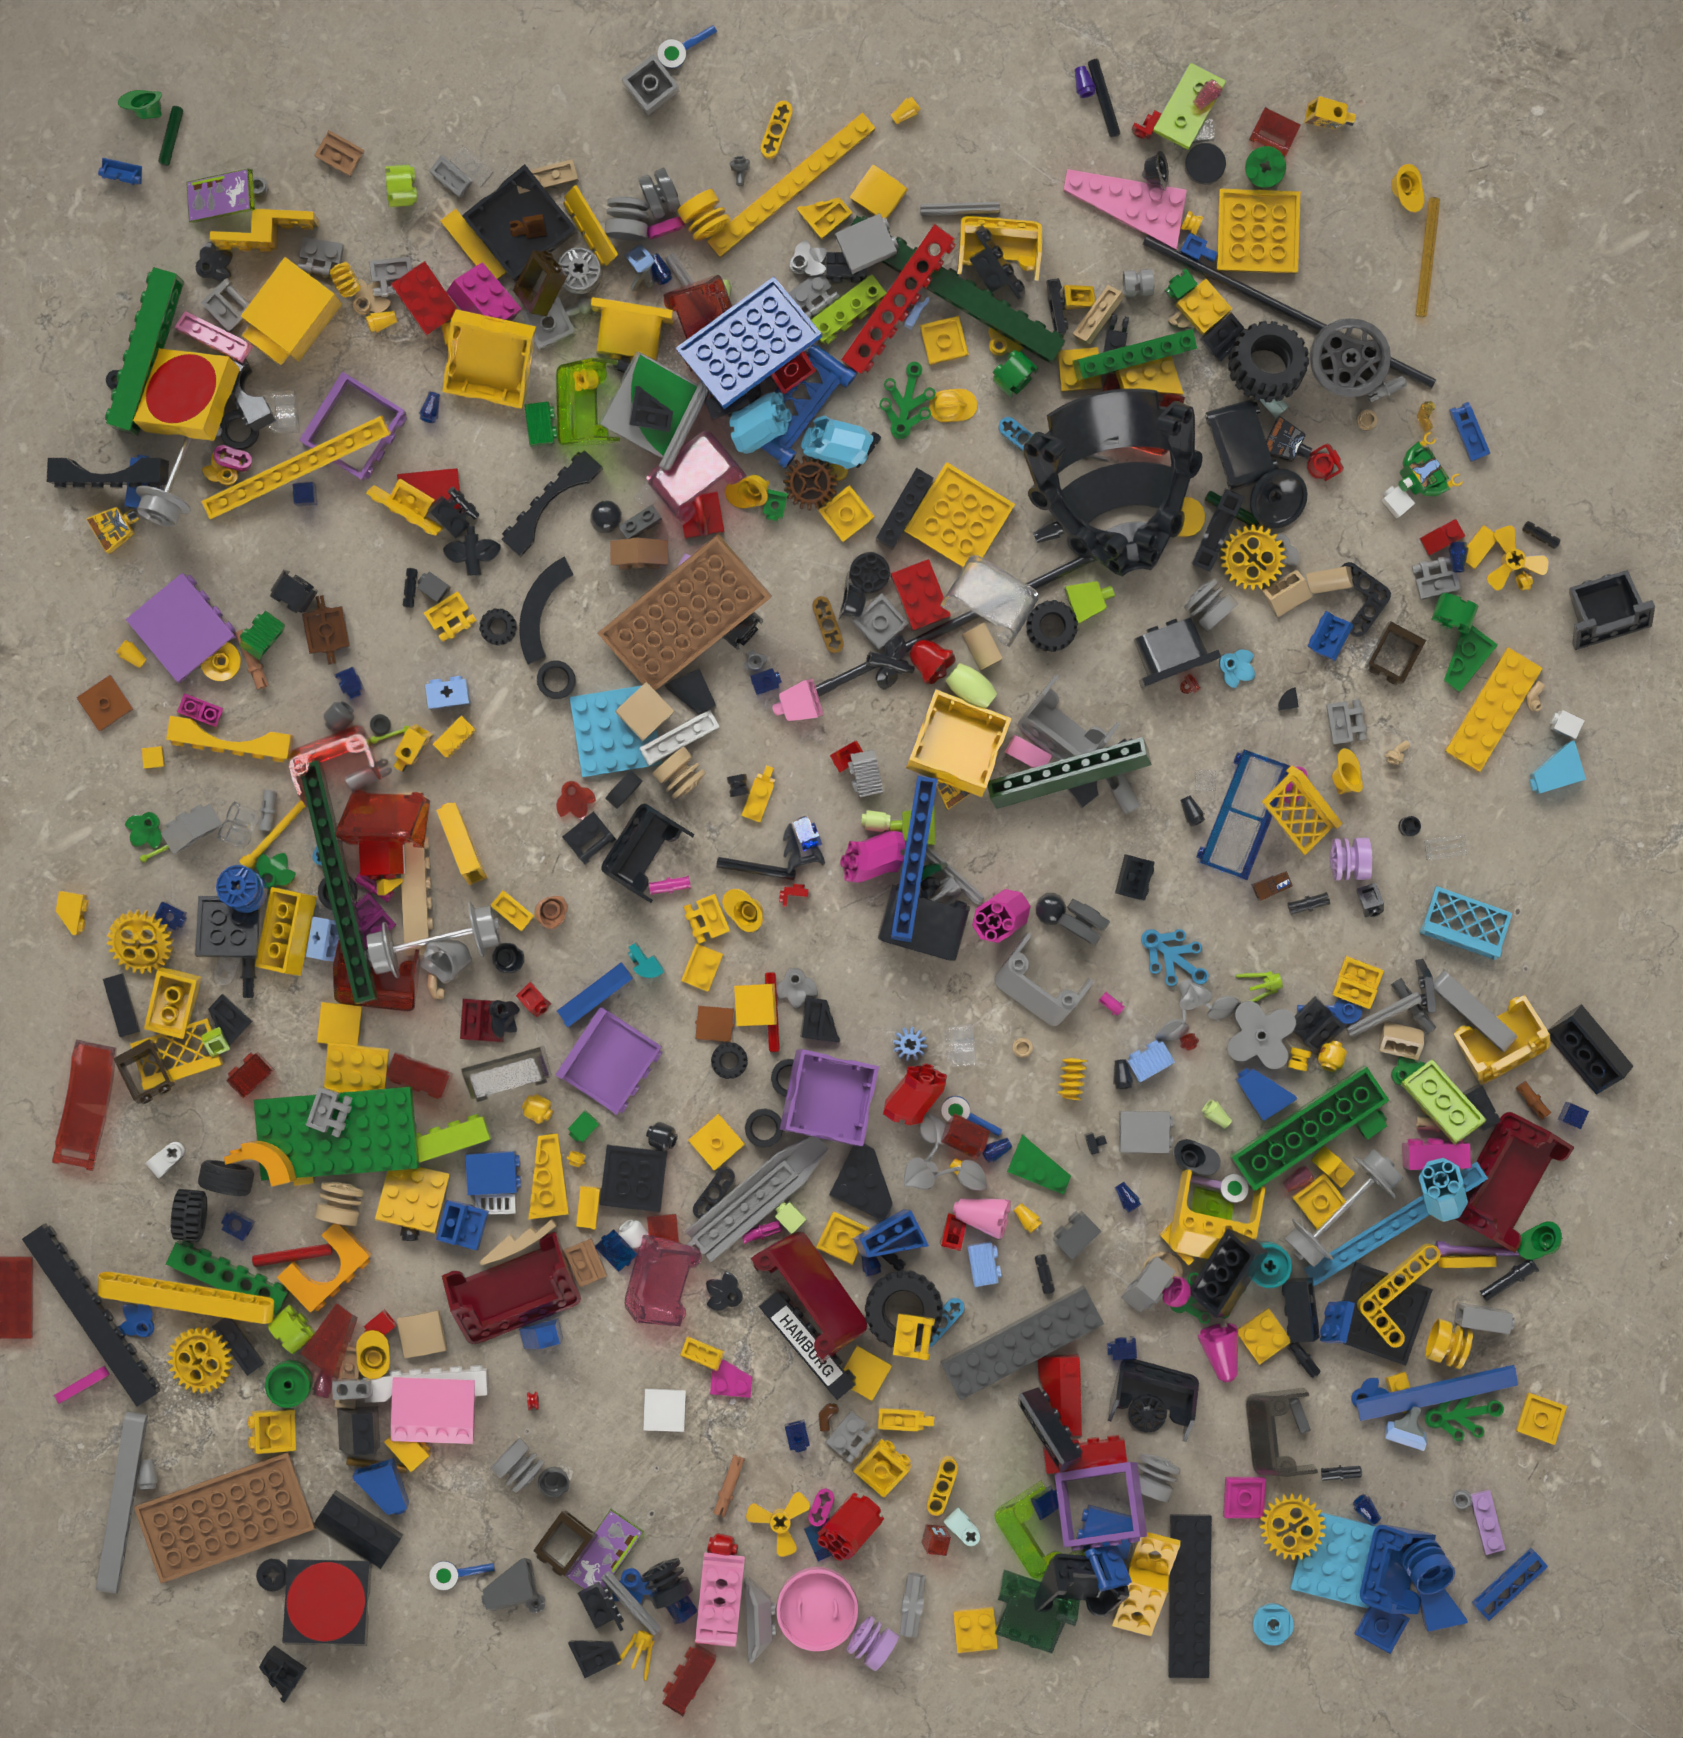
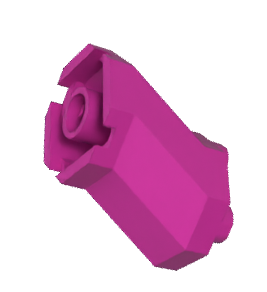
(873, 856)
(1001, 915)

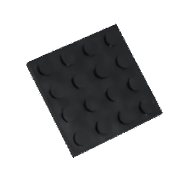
(1405, 1311)

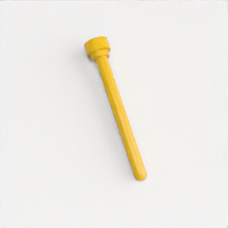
(251, 859)

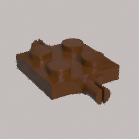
(326, 630)

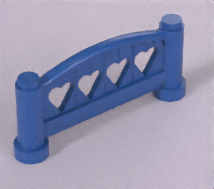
(832, 374)

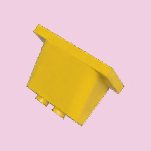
(629, 328)

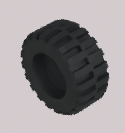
(1274, 339)
(891, 1284)

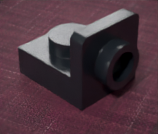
(1371, 900)

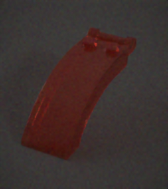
(86, 1103)

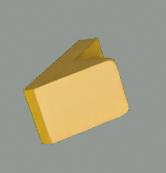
(1332, 1166)

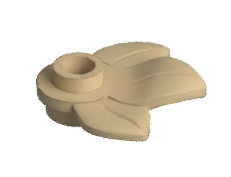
(374, 303)

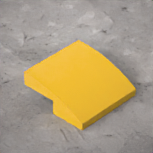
(878, 192)
(1357, 982)

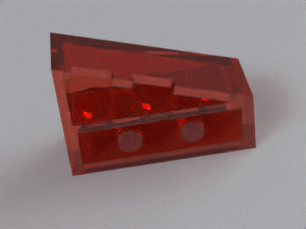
(419, 1075)
(331, 1340)
(688, 1678)

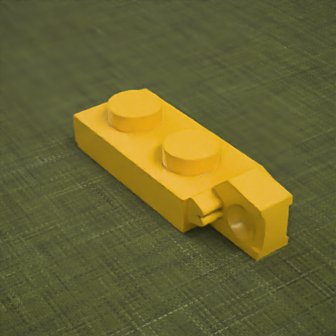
(759, 795)
(903, 1419)

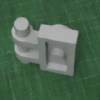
(320, 251)
(388, 270)
(810, 291)
(1436, 584)
(1340, 721)
(323, 1109)
(846, 1433)

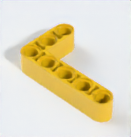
(1393, 1290)

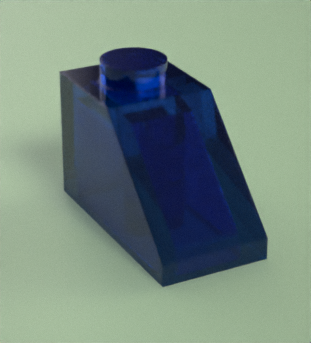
(1045, 1502)

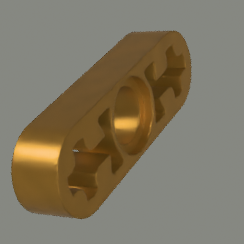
(828, 608)

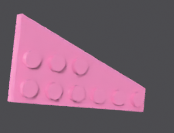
(1132, 202)

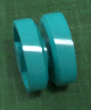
(1279, 1269)

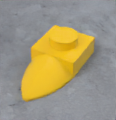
(1397, 1382)

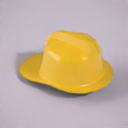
(1408, 187)
(953, 405)
(748, 492)
(1348, 773)
(743, 909)
(372, 1354)

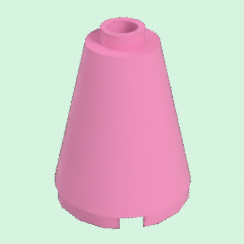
(984, 1214)

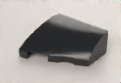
(692, 691)
(282, 1671)

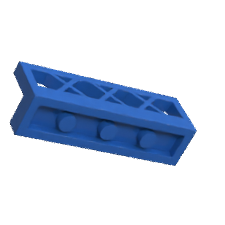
(594, 994)
(1506, 1580)

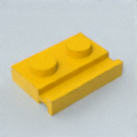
(702, 967)

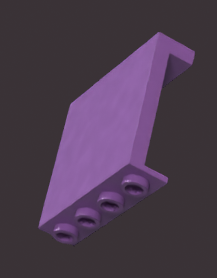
(181, 626)
(609, 1060)

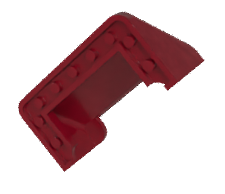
(1514, 1165)
(816, 1289)
(512, 1292)

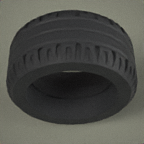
(225, 1179)

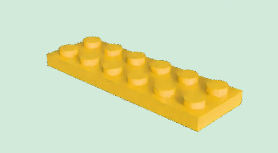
(1493, 709)

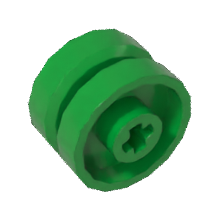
(282, 1393)

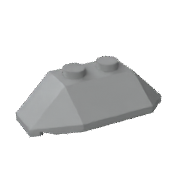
(759, 1619)

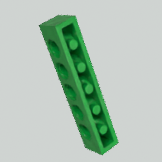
(1134, 354)
(178, 1261)

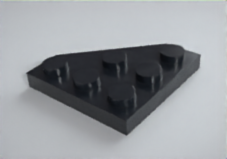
(863, 1183)

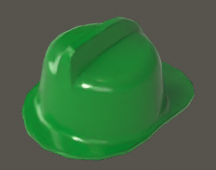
(143, 103)
(1540, 1240)

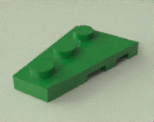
(1468, 657)
(1037, 1167)

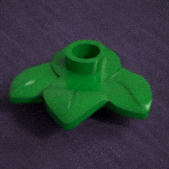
(142, 832)
(276, 868)
(1407, 1066)

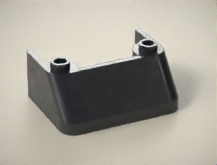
(638, 846)
(1172, 1387)

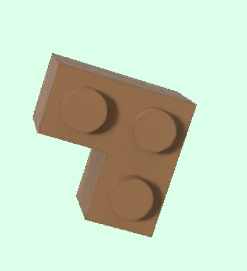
(638, 553)

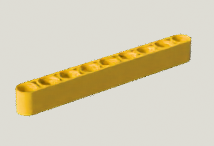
(186, 1297)

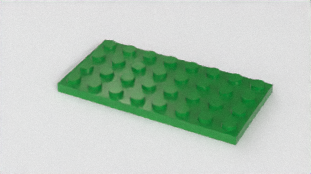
(375, 1137)

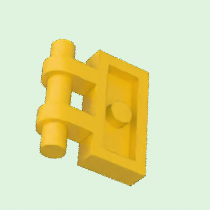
(447, 610)
(712, 915)

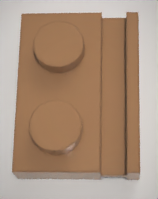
(339, 153)
(585, 1262)

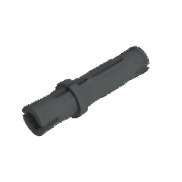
(1418, 1013)

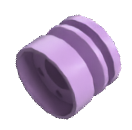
(1347, 859)
(871, 1642)

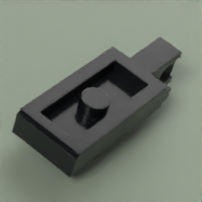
(1056, 306)

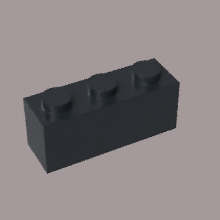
(1301, 1310)

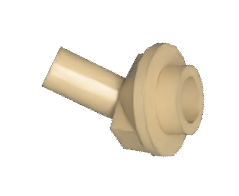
(1396, 756)

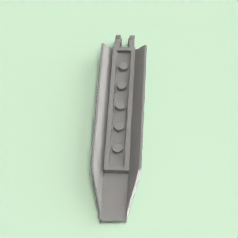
(756, 1197)

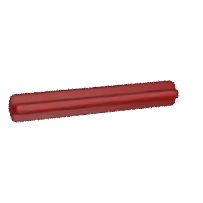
(773, 1030)
(292, 1255)

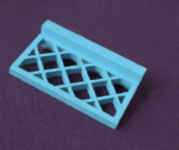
(1462, 940)

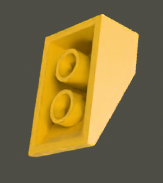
(172, 1002)

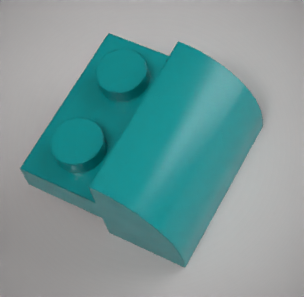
(647, 967)

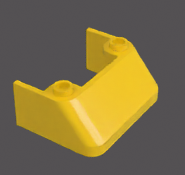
(1017, 238)

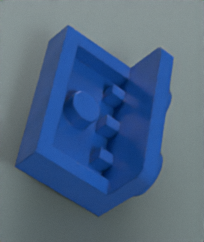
(1330, 635)

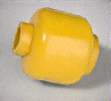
(1332, 1056)
(537, 1108)

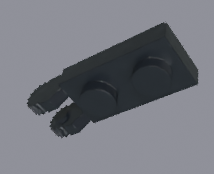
(1114, 338)

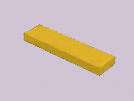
(471, 243)

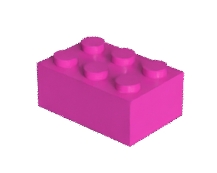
(483, 294)
(1417, 1153)

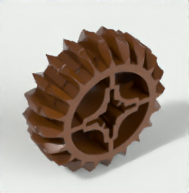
(817, 474)

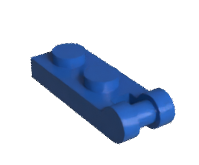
(1469, 432)

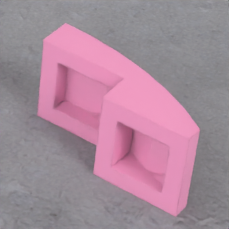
(1027, 752)

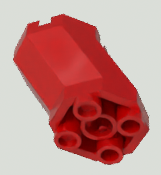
(915, 1094)
(850, 1526)

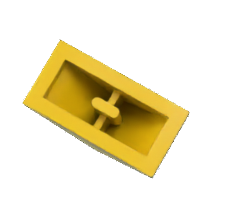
(1078, 296)

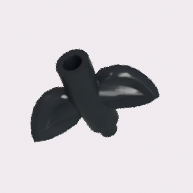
(472, 551)
(890, 662)

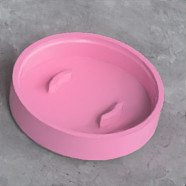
(817, 1609)

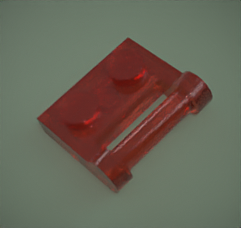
(1277, 126)

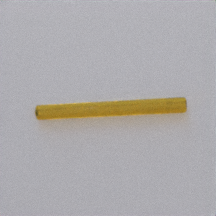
(1427, 257)

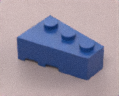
(891, 1235)

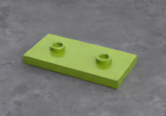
(1181, 118)
(1443, 1102)

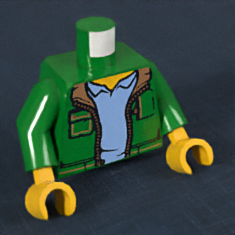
(1423, 472)

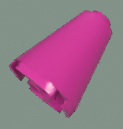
(1221, 1349)

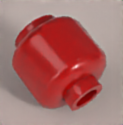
(722, 1545)

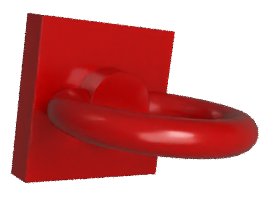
(707, 517)

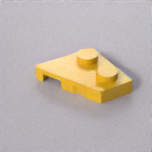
(825, 216)

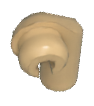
(1533, 696)
(433, 988)

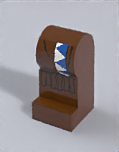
(1271, 885)

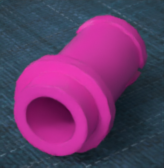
(1111, 1003)

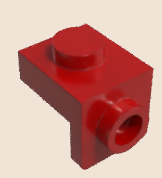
(843, 755)
(796, 890)

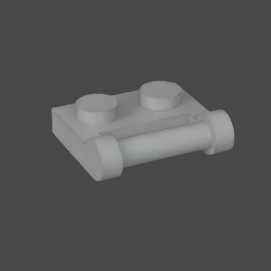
(222, 309)

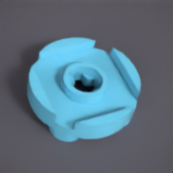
(1263, 1630)

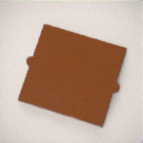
(714, 1023)

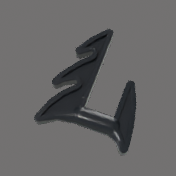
(795, 859)

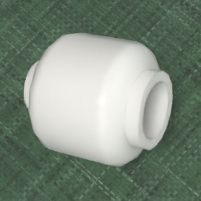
(632, 1233)

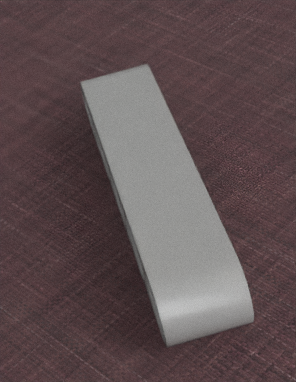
(1474, 1011)

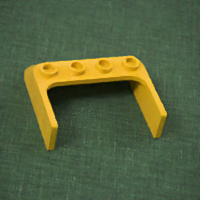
(1200, 1233)

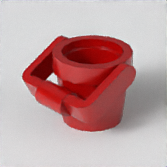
(1321, 464)

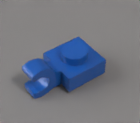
(1195, 248)

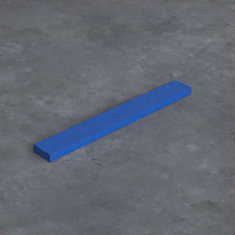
(1437, 1392)

